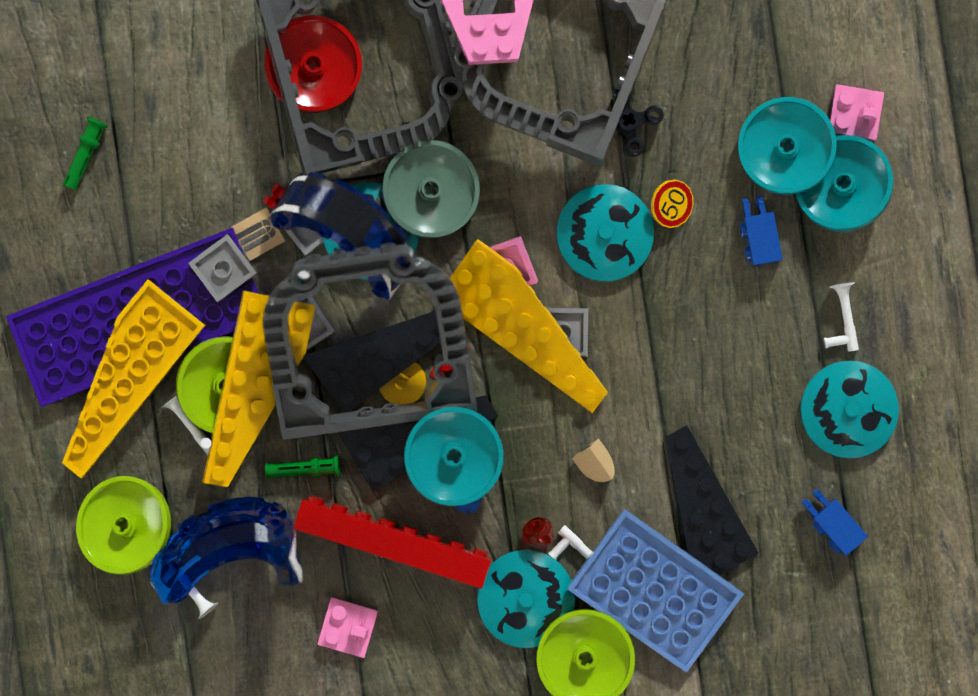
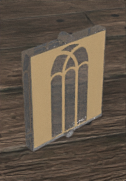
(258, 234)

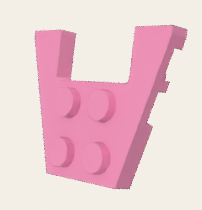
(490, 36)

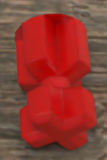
(277, 193)

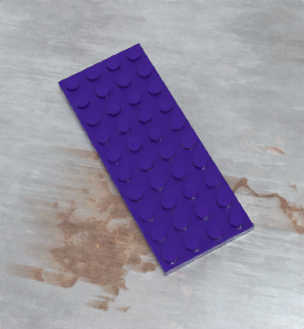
(69, 333)

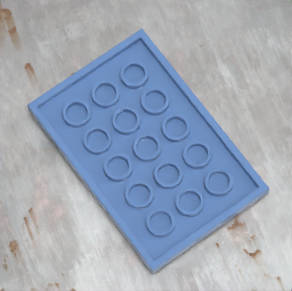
(655, 590)

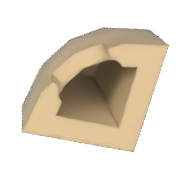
(595, 462)

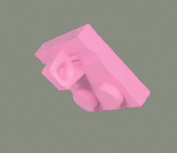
(856, 111)
(515, 253)
(347, 627)

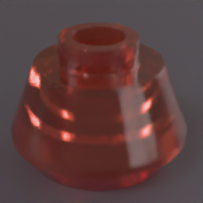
(538, 532)

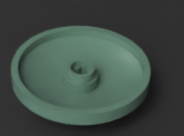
(430, 189)

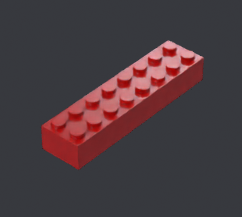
(393, 542)

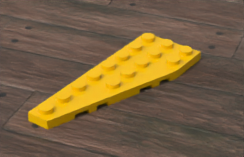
(509, 313)
(138, 355)
(247, 386)

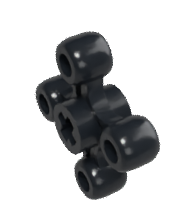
(639, 119)

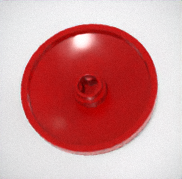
(322, 60)

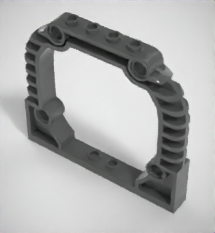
(590, 133)
(318, 148)
(306, 415)

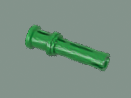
(88, 142)
(315, 467)

